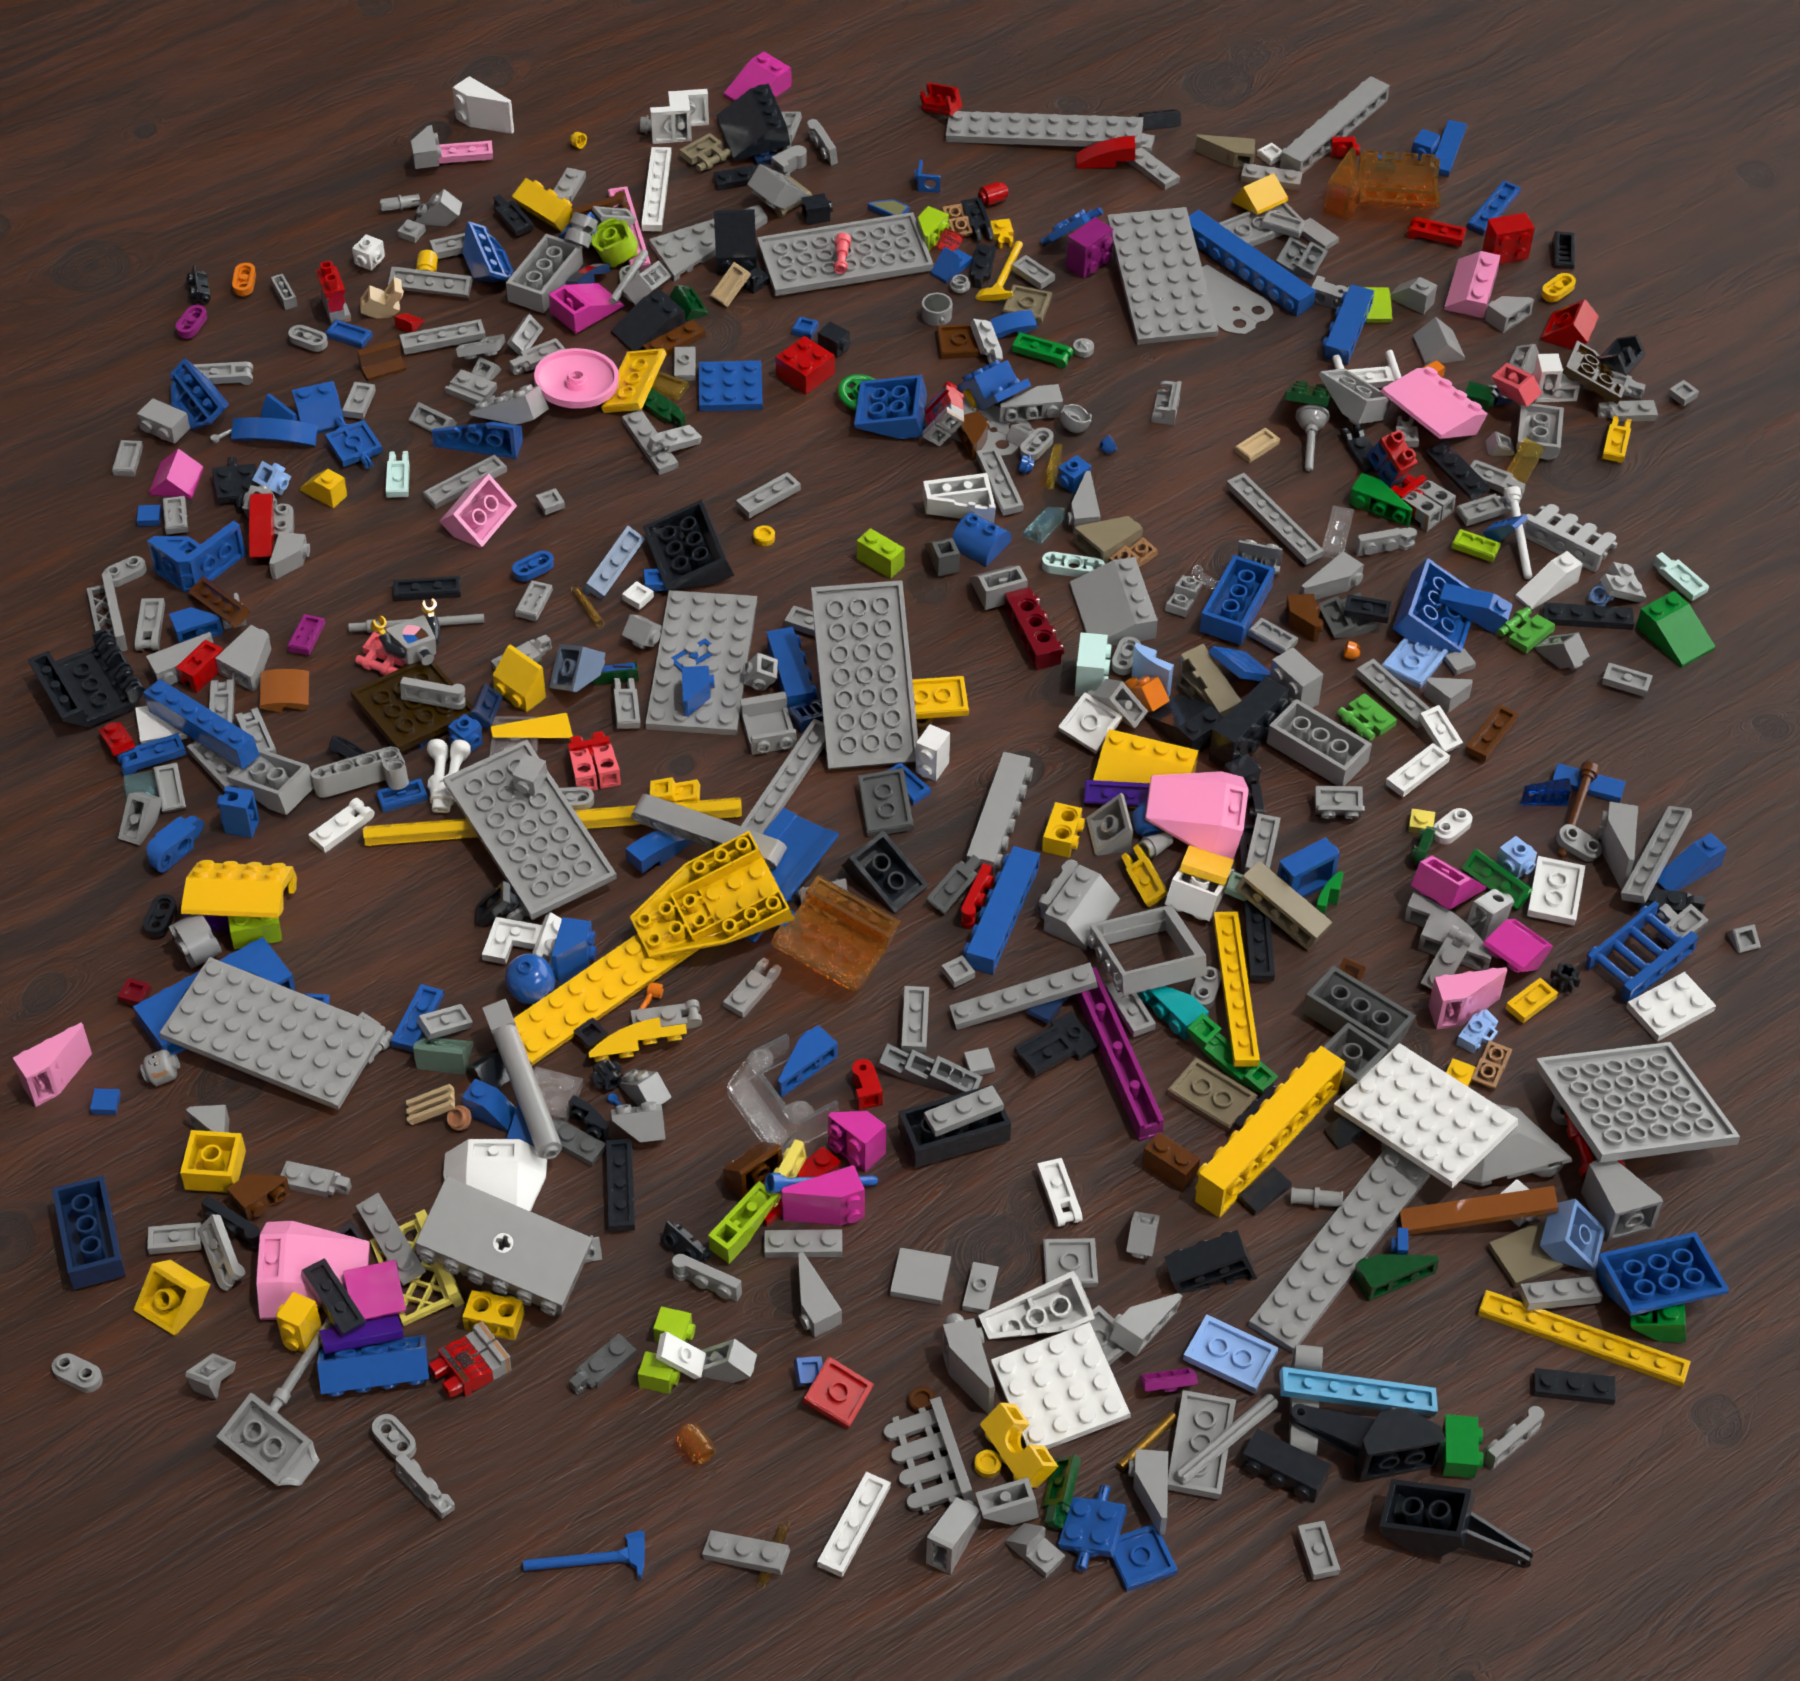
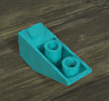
(1174, 1007)

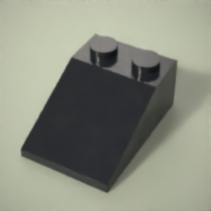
(735, 239)
(648, 320)
(1185, 722)
(885, 873)

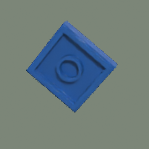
(1142, 1558)

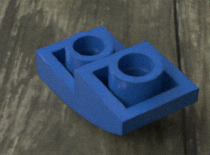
(1015, 321)

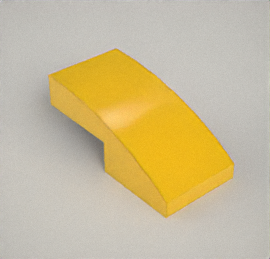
(675, 792)

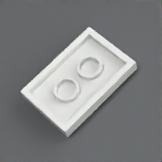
(1556, 890)
(1670, 1006)

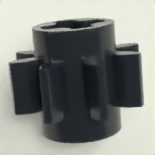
(1565, 978)
(607, 1074)

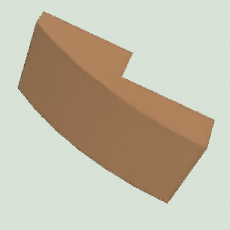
(958, 220)
(1141, 550)
(1492, 1065)

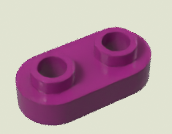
(191, 321)

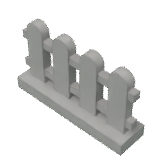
(1559, 540)
(934, 1469)

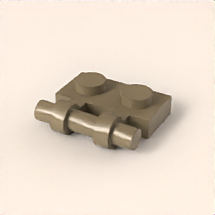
(702, 148)

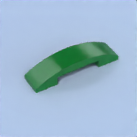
(1218, 1049)

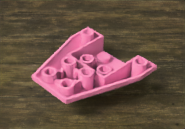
(1200, 809)
(292, 1246)

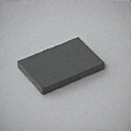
(885, 802)

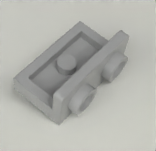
(1339, 801)

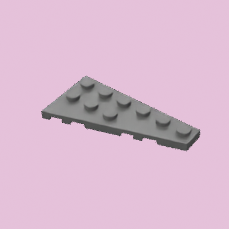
(692, 245)

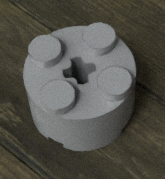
(195, 939)

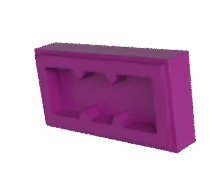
(306, 634)
(1168, 1380)

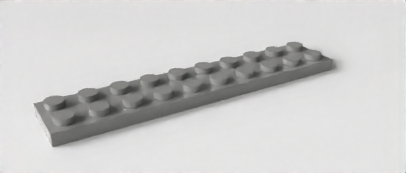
(1040, 128)
(1333, 1253)

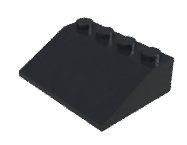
(754, 123)
(688, 548)

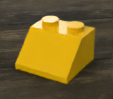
(519, 679)
(171, 1296)

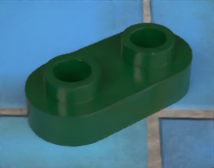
(1425, 839)

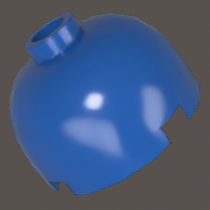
(529, 978)

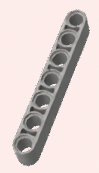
(701, 827)

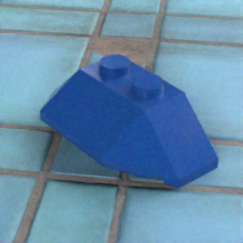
(485, 255)
(195, 395)

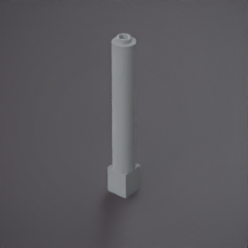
(523, 1079)

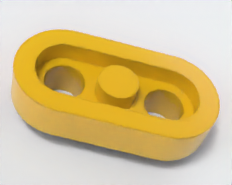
(1558, 287)

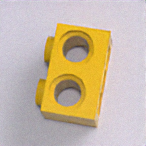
(1062, 830)
(495, 1308)

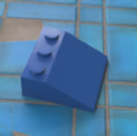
(892, 406)

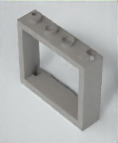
(1142, 924)

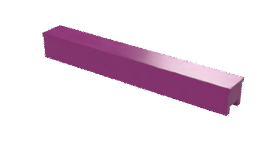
(1121, 1061)

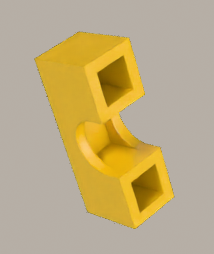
(1004, 1430)

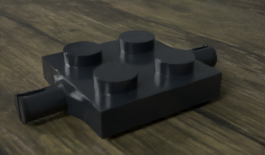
(233, 482)

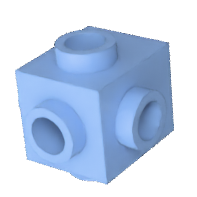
(272, 477)
(1517, 857)

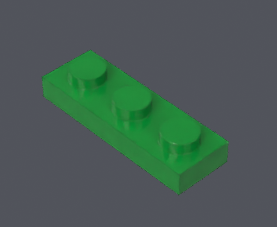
(1496, 877)

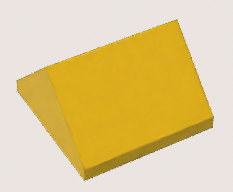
(1261, 195)

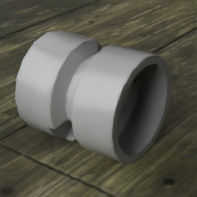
(581, 229)

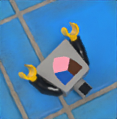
(412, 639)

